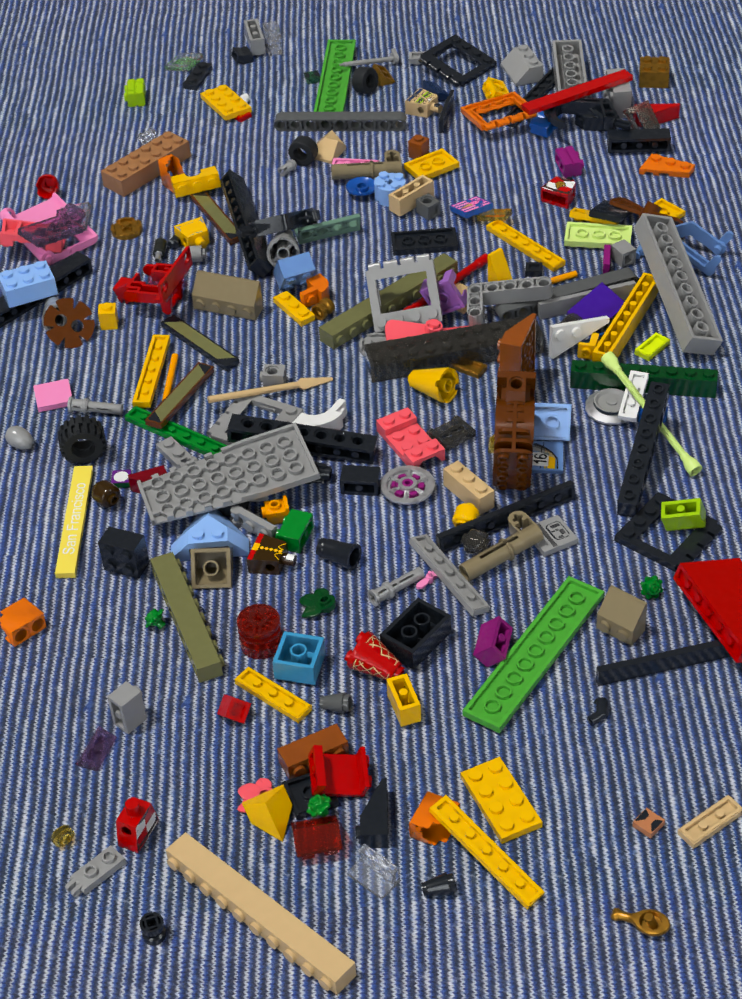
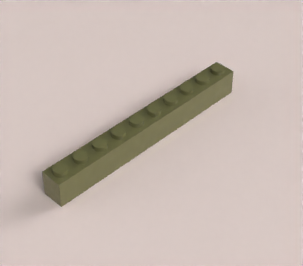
(393, 298)

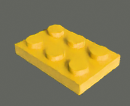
(432, 164)

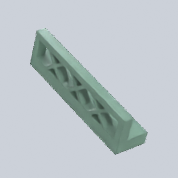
(328, 229)

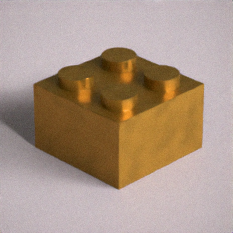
(654, 72)

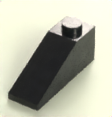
(374, 819)

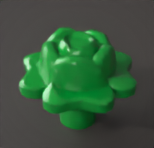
(651, 587)
(154, 618)
(319, 805)

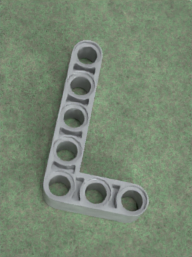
(504, 292)

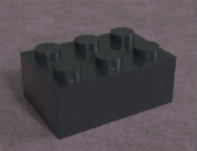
(416, 632)

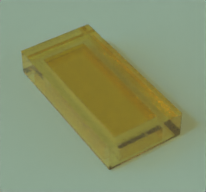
(494, 215)

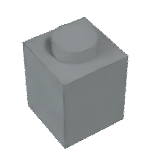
(623, 253)

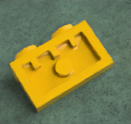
(494, 88)

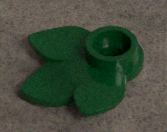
(317, 603)

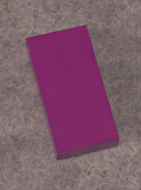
(606, 258)

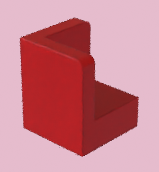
(234, 708)

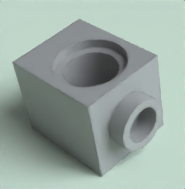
(273, 374)

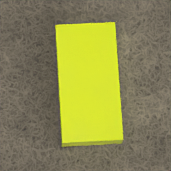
(652, 346)

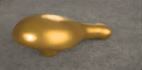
(646, 921)

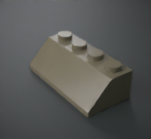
(227, 295)

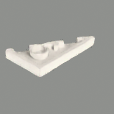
(567, 334)

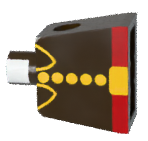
(269, 556)

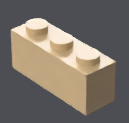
(405, 197)
(468, 487)

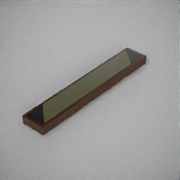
(215, 216)
(179, 395)

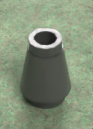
(337, 702)

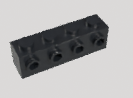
(638, 140)

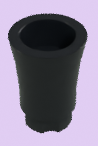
(339, 552)

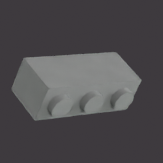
(254, 37)

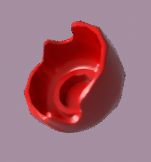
(47, 185)

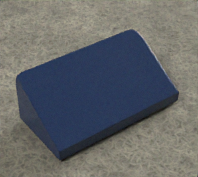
(436, 89)

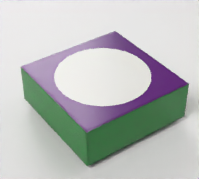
(120, 478)

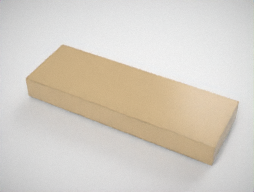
(710, 821)

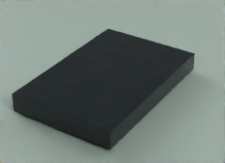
(609, 212)

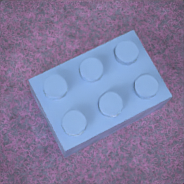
(27, 283)

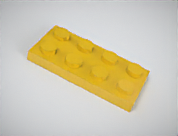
(225, 102)
(501, 800)

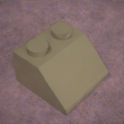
(211, 567)
(622, 615)

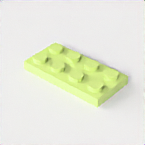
(595, 234)

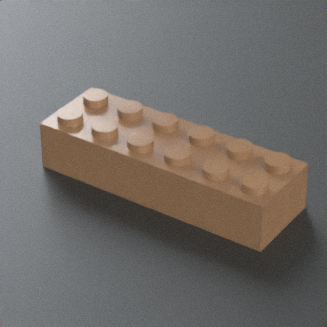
(142, 164)

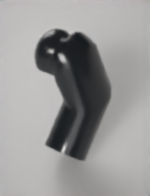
(601, 713)

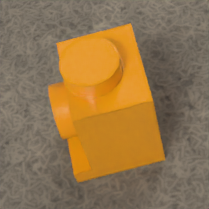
(275, 510)

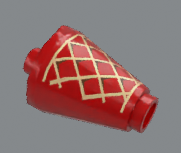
(373, 657)

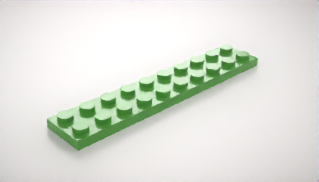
(335, 78)
(533, 654)

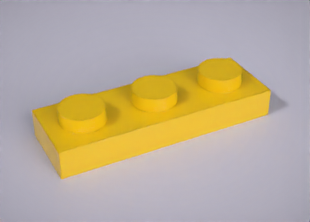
(583, 214)
(294, 308)

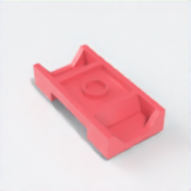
(9, 235)
(408, 438)

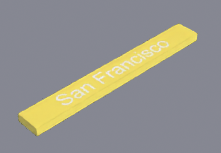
(74, 522)

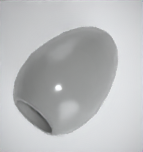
(19, 438)

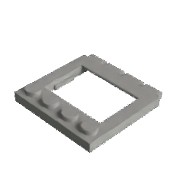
(392, 269)
(286, 413)

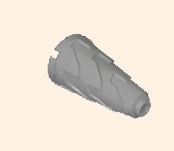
(282, 246)

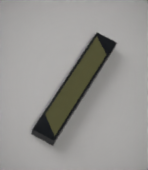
(200, 342)

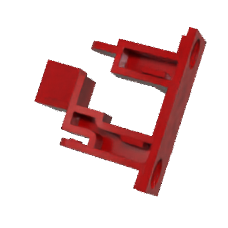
(169, 274)

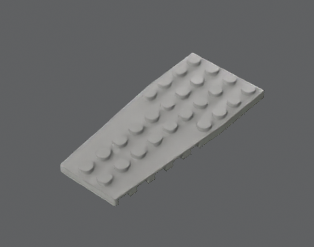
(233, 476)

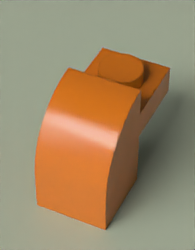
(316, 290)

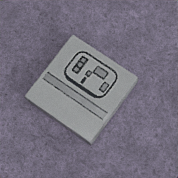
(556, 536)

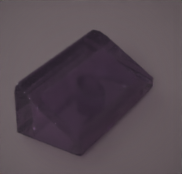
(96, 749)

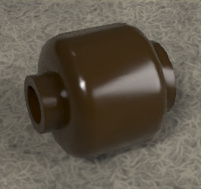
(105, 493)

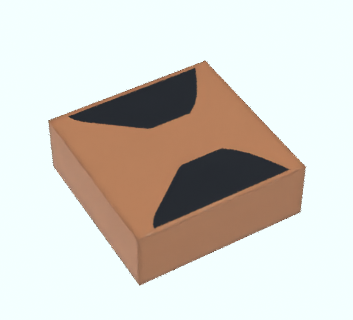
(648, 823)

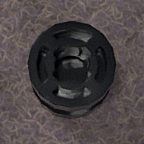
(153, 928)

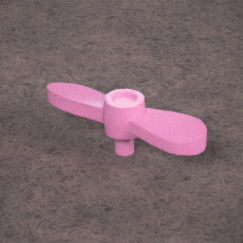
(427, 580)

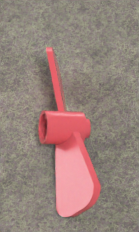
(400, 329)

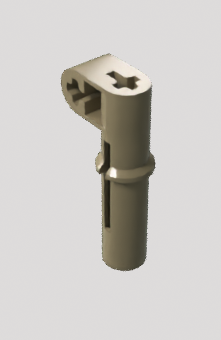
(371, 169)
(506, 548)

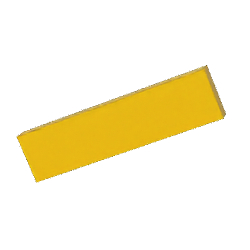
(273, 694)

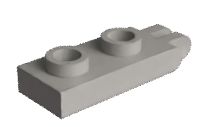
(95, 871)

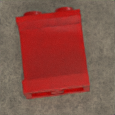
(339, 773)

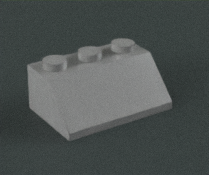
(522, 66)

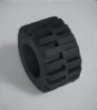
(78, 429)

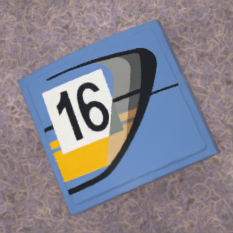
(547, 457)

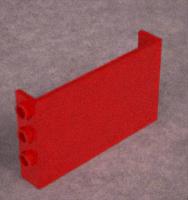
(716, 594)

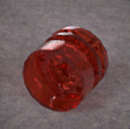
(259, 631)

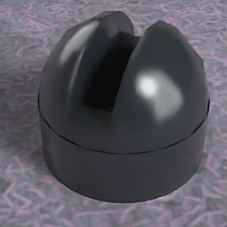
(174, 242)

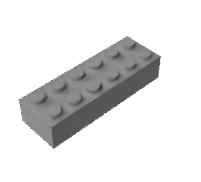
(568, 63)

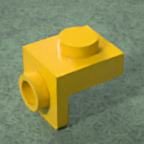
(585, 350)

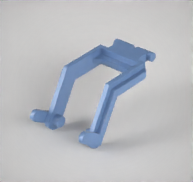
(704, 237)

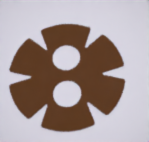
(71, 337)

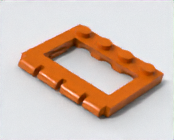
(482, 107)

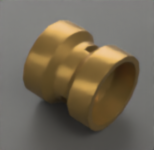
(323, 308)

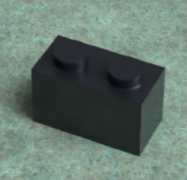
(360, 480)

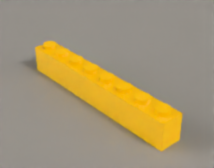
(627, 318)

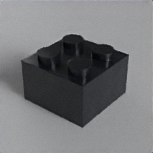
(123, 552)

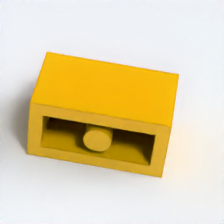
(403, 700)

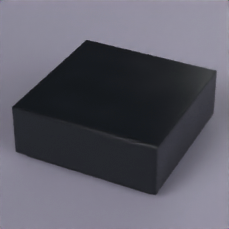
(533, 269)

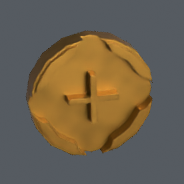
(126, 228)

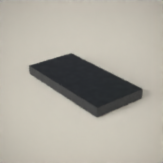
(424, 241)

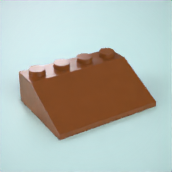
(518, 346)

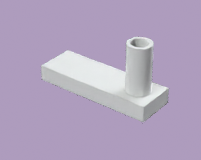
(630, 407)

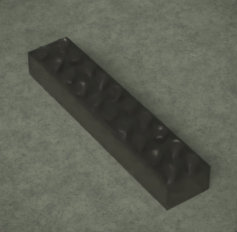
(439, 349)

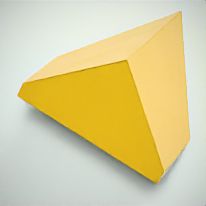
(270, 811)

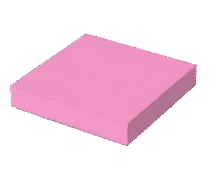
(52, 395)

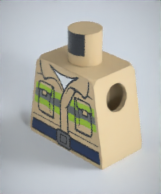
(422, 104)

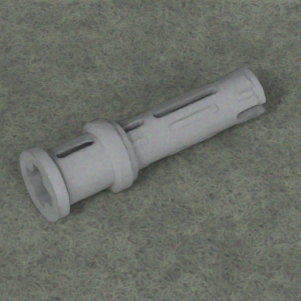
(86, 406)
(388, 590)

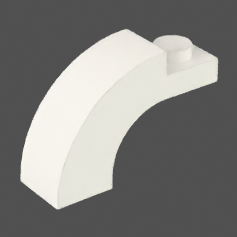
(330, 419)

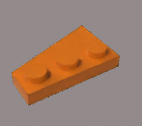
(660, 164)

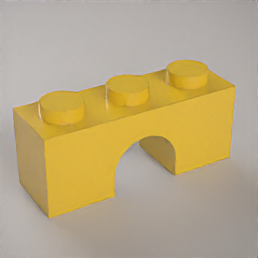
(188, 185)

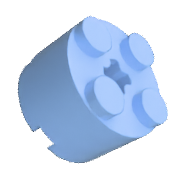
(386, 184)

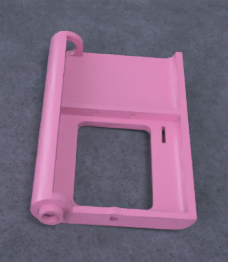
(45, 211)

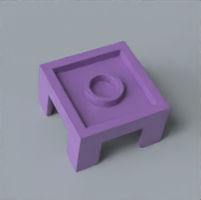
(449, 294)

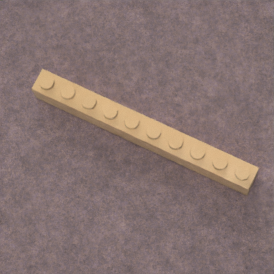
(261, 914)

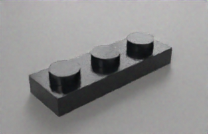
(197, 76)

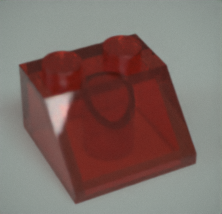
(316, 836)

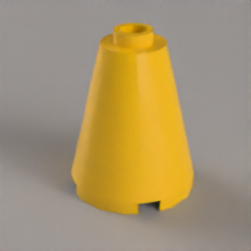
(435, 383)

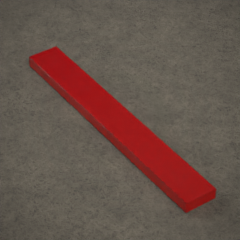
(576, 92)

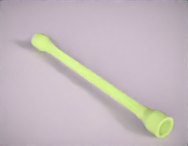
(690, 464)

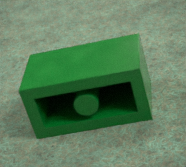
(296, 529)

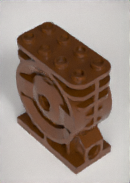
(514, 430)

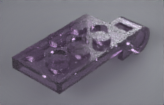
(51, 230)

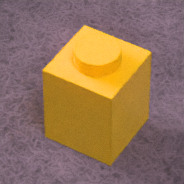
(108, 316)

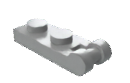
(174, 452)
(252, 522)

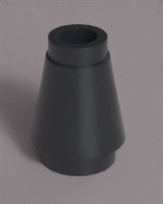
(440, 885)

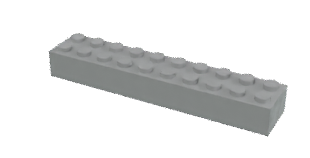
(678, 285)

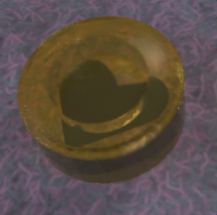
(62, 836)

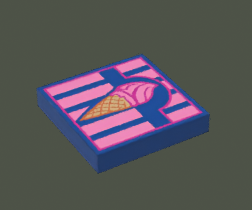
(471, 207)

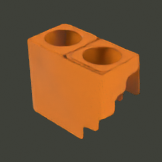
(165, 177)
(21, 621)
(426, 826)

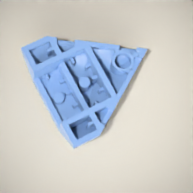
(210, 531)

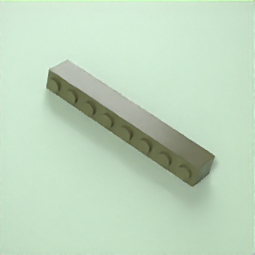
(186, 617)

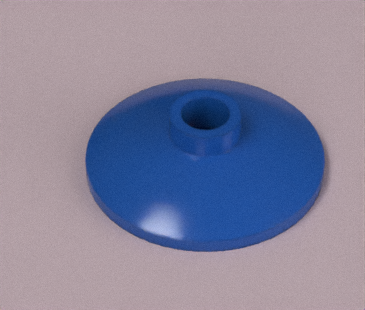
(360, 186)

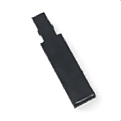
(446, 111)

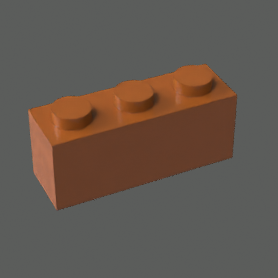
(294, 755)

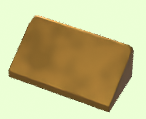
(384, 76)

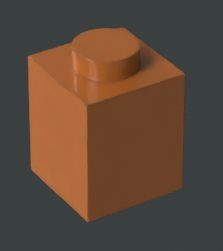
(418, 146)

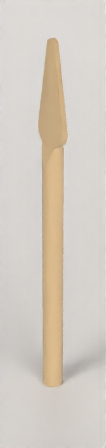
(302, 383)

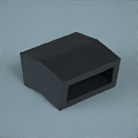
(242, 55)

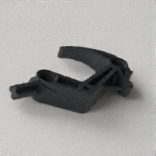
(597, 107)
(279, 223)

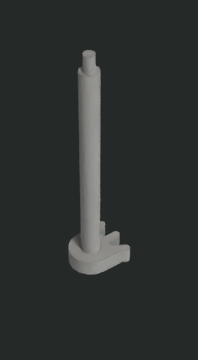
(394, 58)

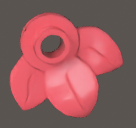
(251, 790)

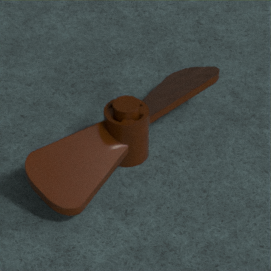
(650, 208)

